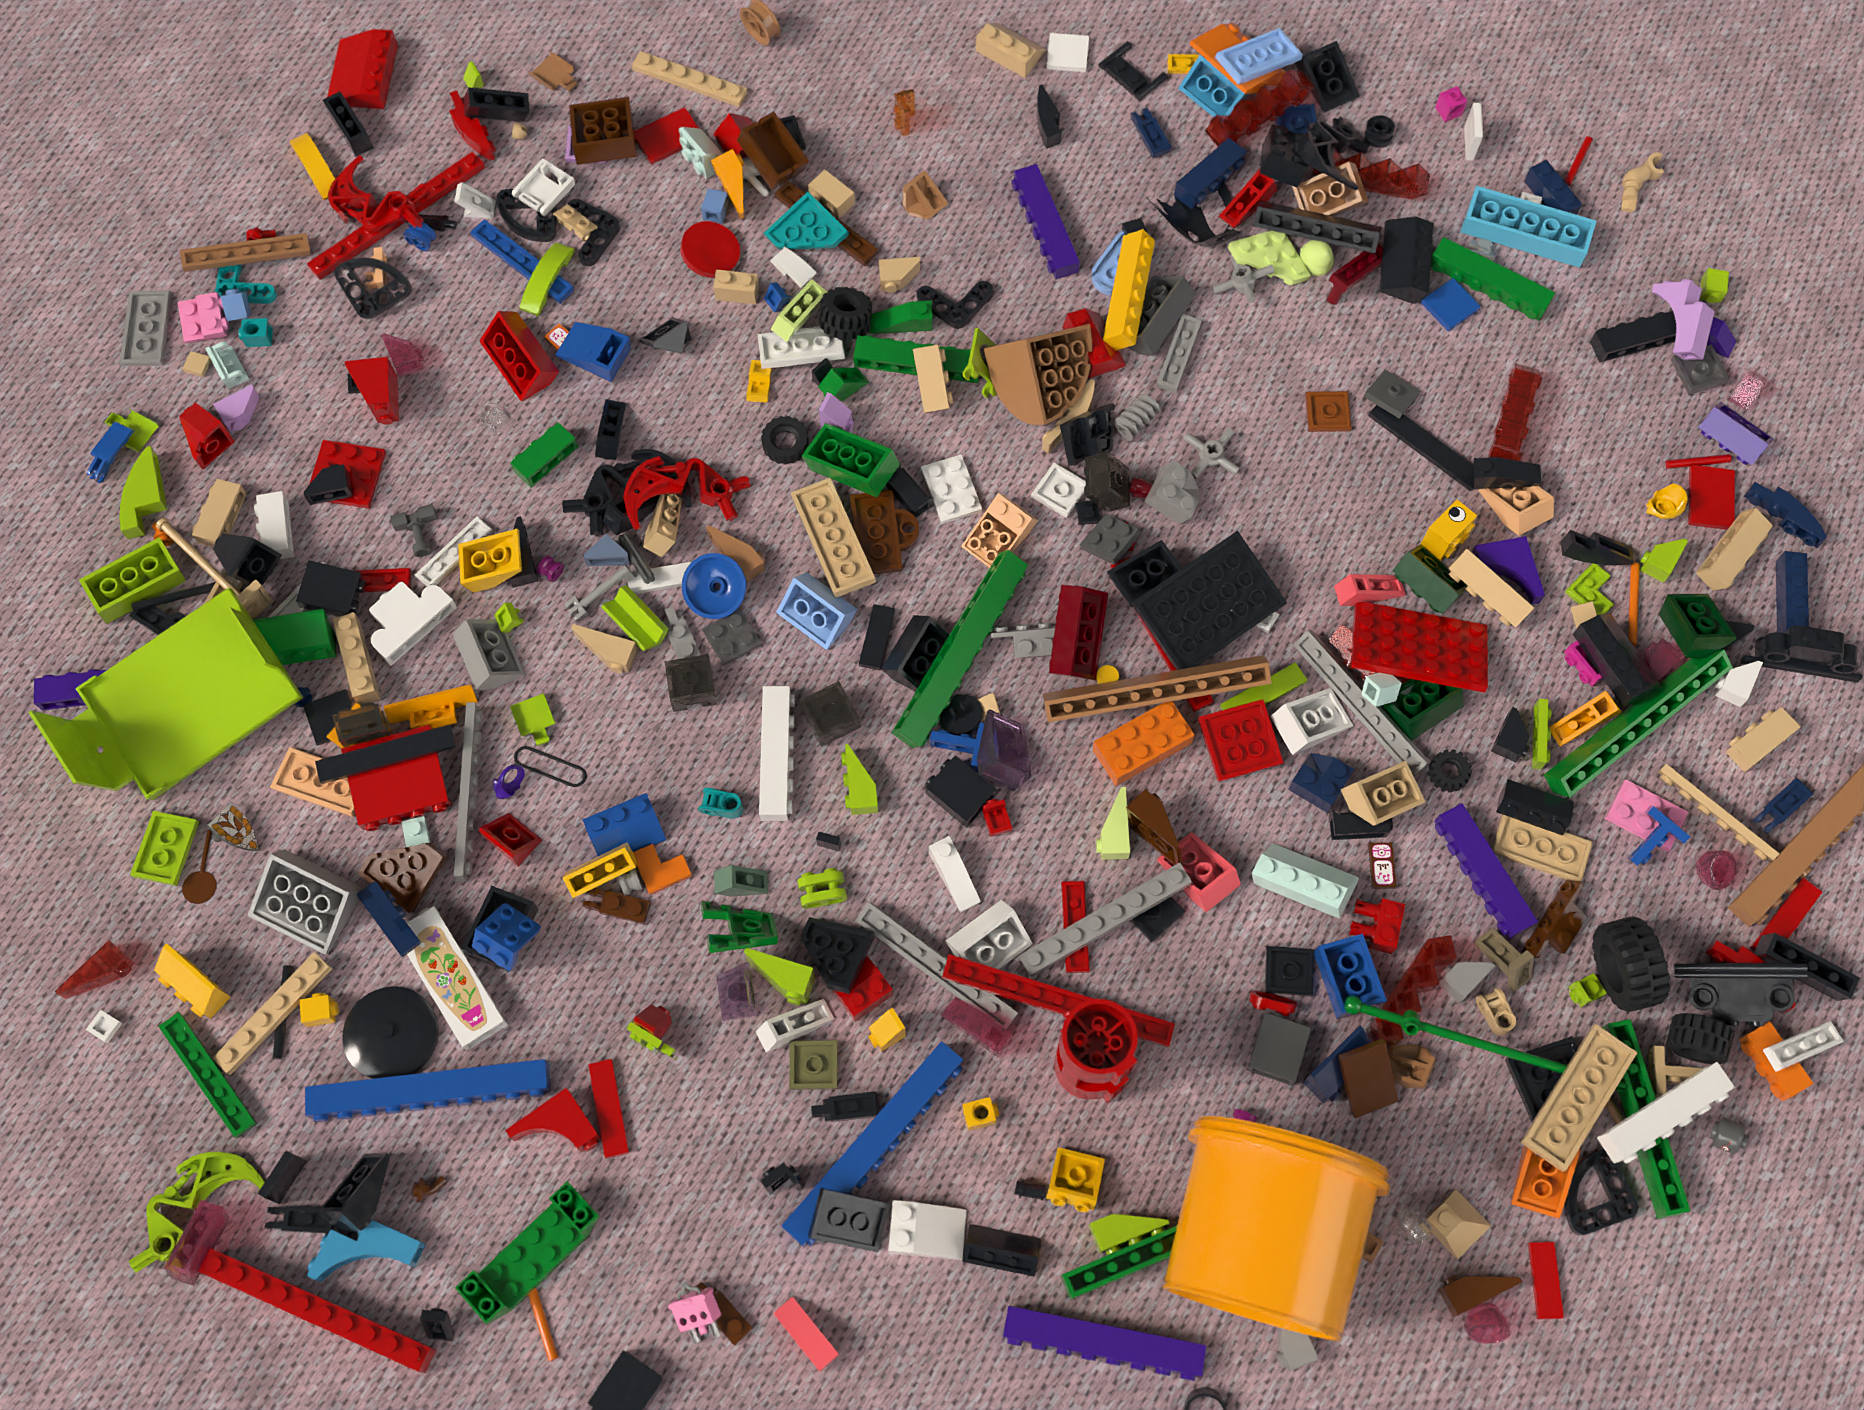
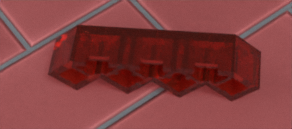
(1268, 104)
(1386, 176)
(1515, 412)
(1417, 978)

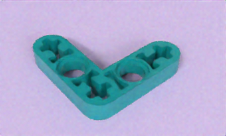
(254, 298)

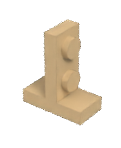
(1661, 1074)

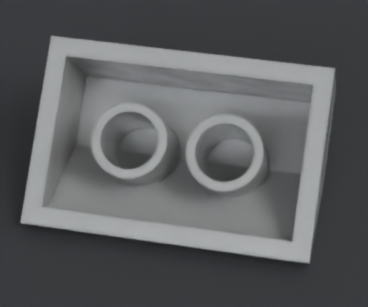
(487, 653)

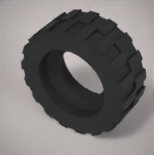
(779, 425)

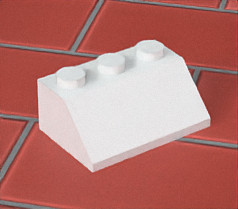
(991, 937)

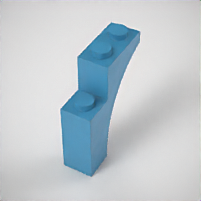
(373, 1241)

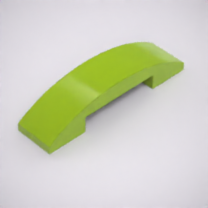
(543, 278)

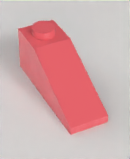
(1368, 588)

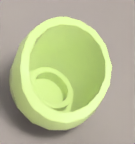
(1317, 257)

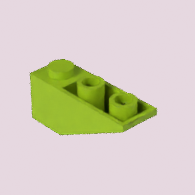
(862, 789)
(1119, 1229)

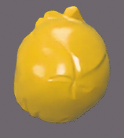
(1667, 502)

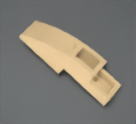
(1082, 405)

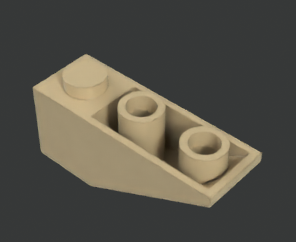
(663, 525)

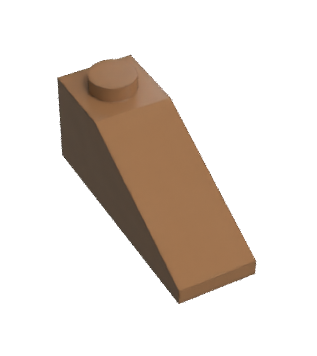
(743, 553)

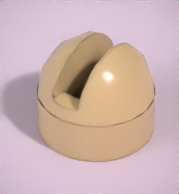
(519, 131)

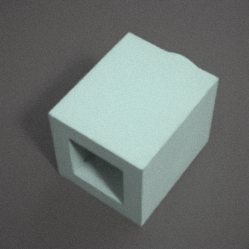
(1381, 689)

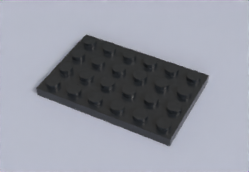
(1209, 603)

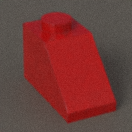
(654, 1020)

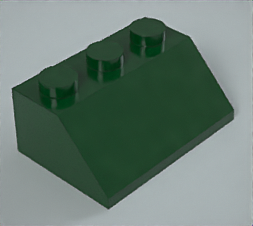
(1429, 579)
(1696, 624)
(1423, 706)

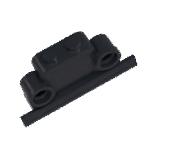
(1808, 652)
(1741, 989)

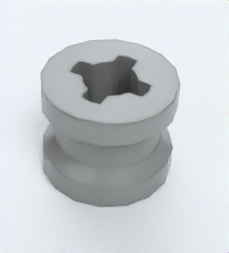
(630, 881)

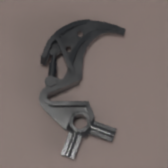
(1319, 143)
(599, 491)

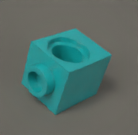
(262, 330)

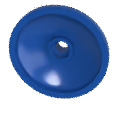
(700, 582)

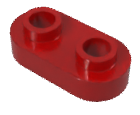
(1263, 1000)

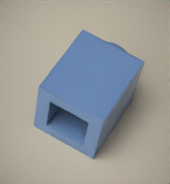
(715, 205)
(235, 304)

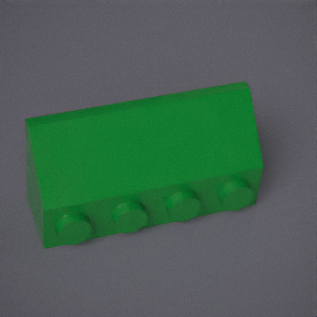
(299, 636)

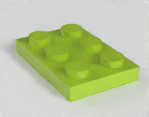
(164, 848)

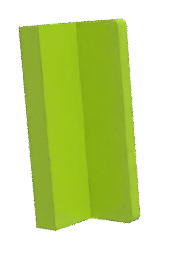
(636, 619)

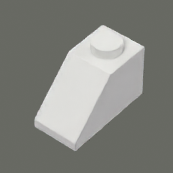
(1738, 683)

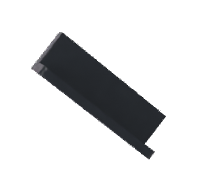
(1002, 1250)

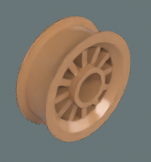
(760, 22)

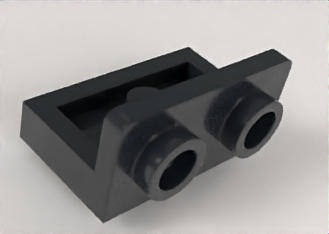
(778, 1176)

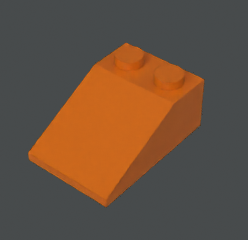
(1541, 1185)

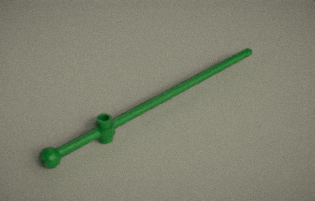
(1412, 1024)

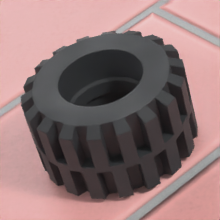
(845, 313)
(1700, 1038)

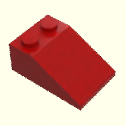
(867, 993)

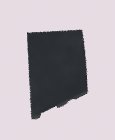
(1088, 434)

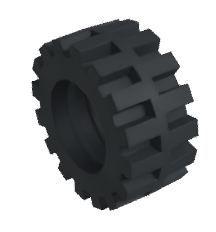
(1441, 780)

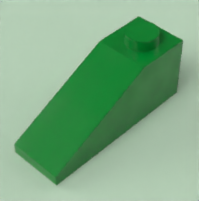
(907, 317)

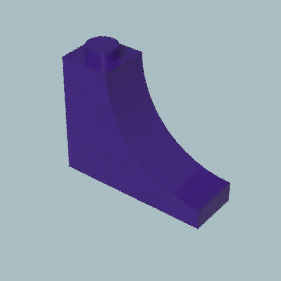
(1515, 561)

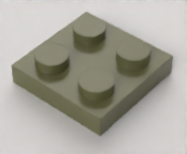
(813, 1065)

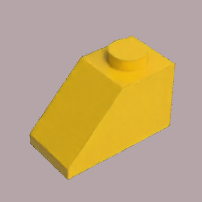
(886, 1030)

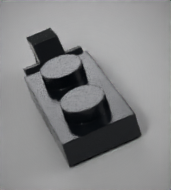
(847, 1107)

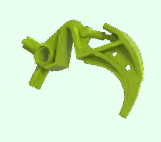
(161, 1227)

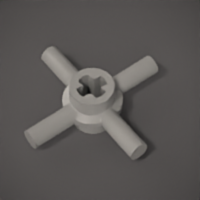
(1243, 280)
(1212, 453)

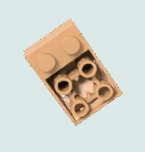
(999, 529)

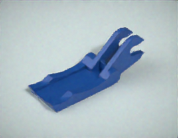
(107, 449)

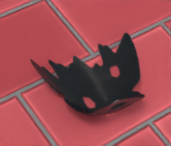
(1194, 221)

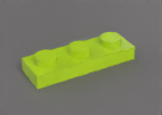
(1541, 734)

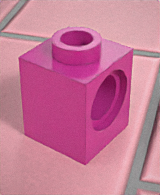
(1451, 104)

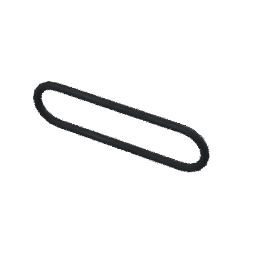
(554, 758)

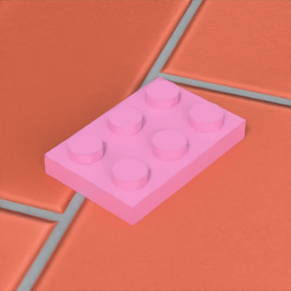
(1630, 807)

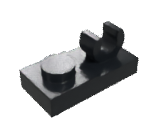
(437, 1324)

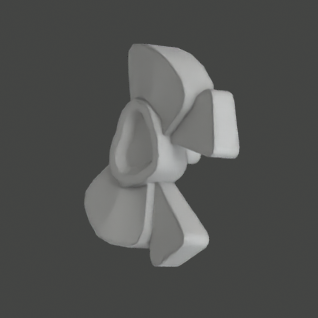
(1484, 248)

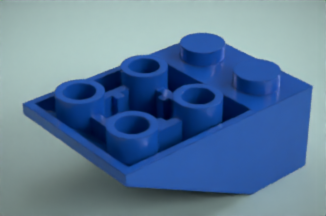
(595, 349)

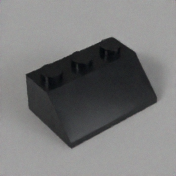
(915, 651)

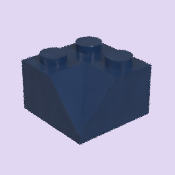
(1321, 780)

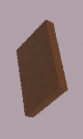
(1368, 1078)

